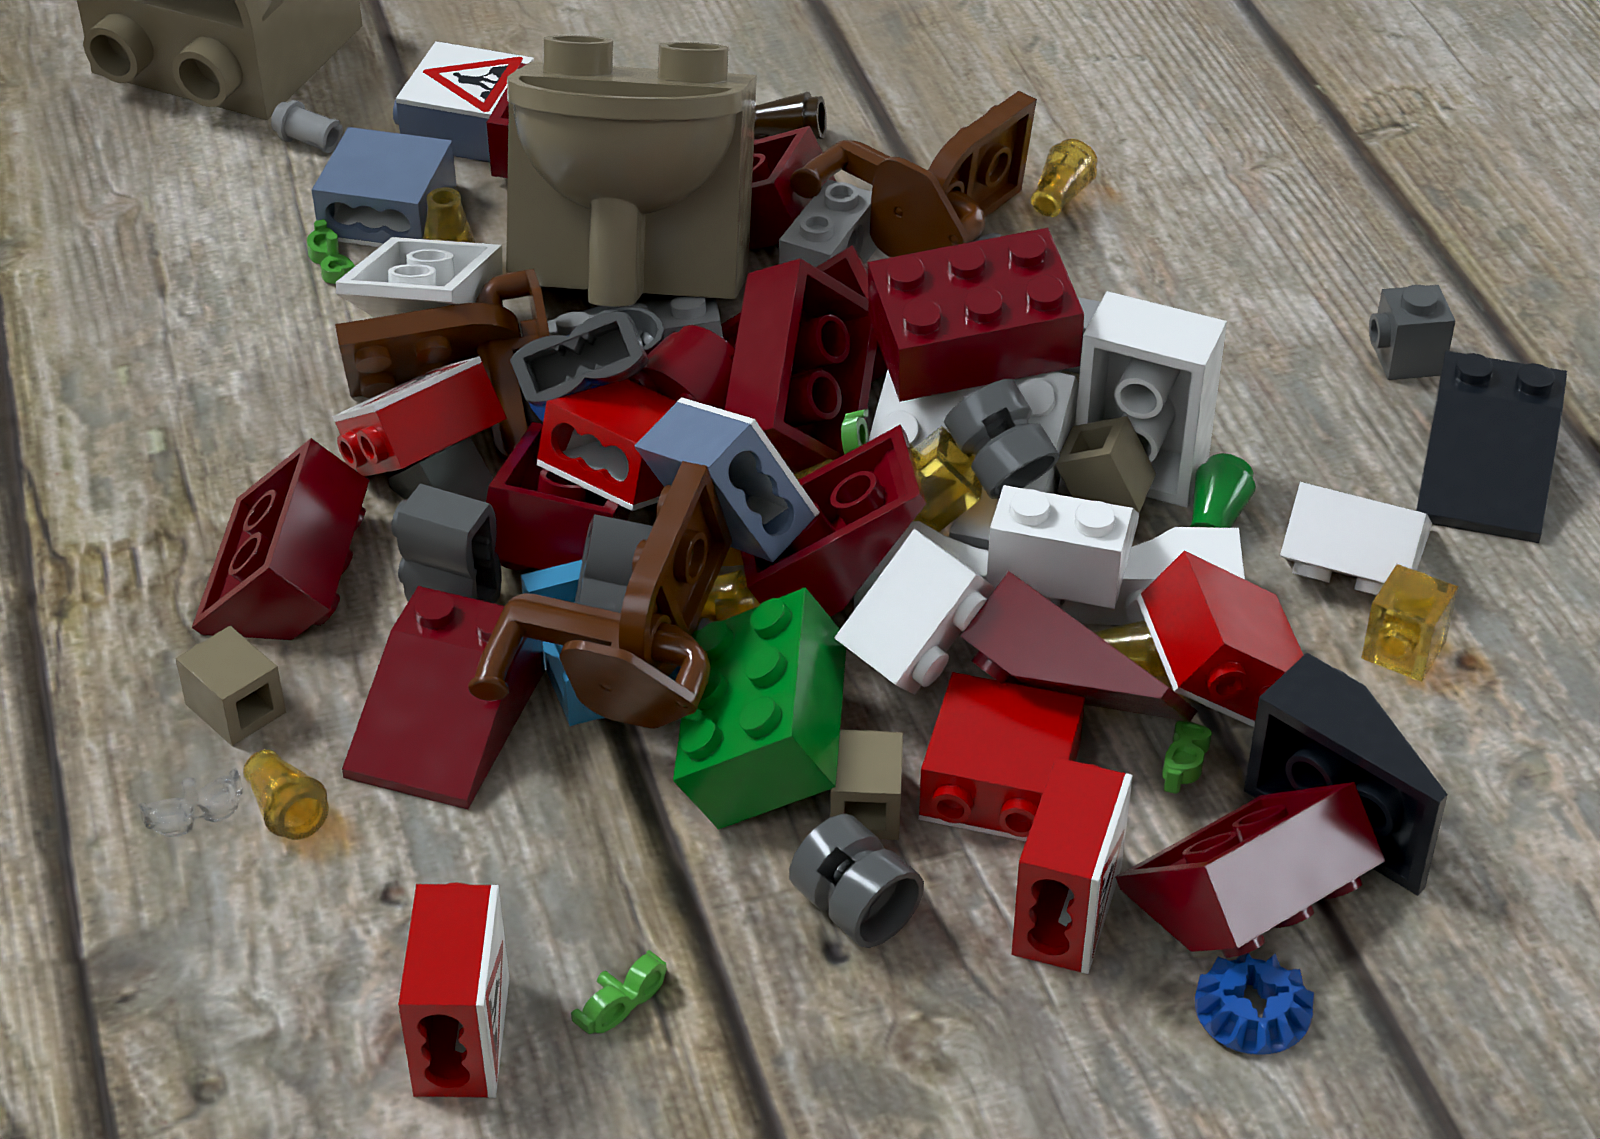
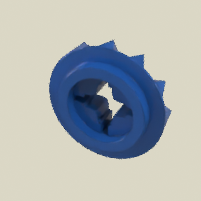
(1235, 1021)

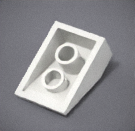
(420, 275)

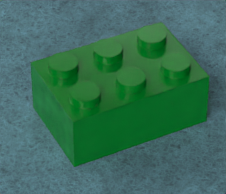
(767, 712)

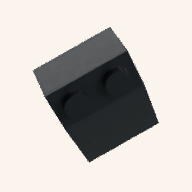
(1492, 446)
(1329, 731)

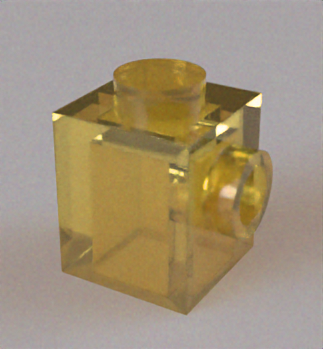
(945, 478)
(1409, 622)

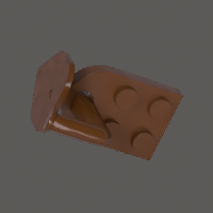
(949, 201)
(403, 346)
(625, 658)

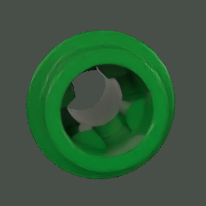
(1221, 491)

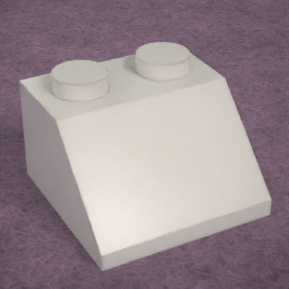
(1352, 537)
(1061, 545)
(914, 613)

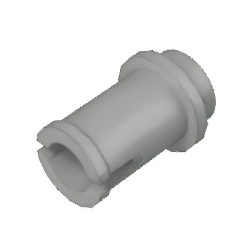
(295, 122)

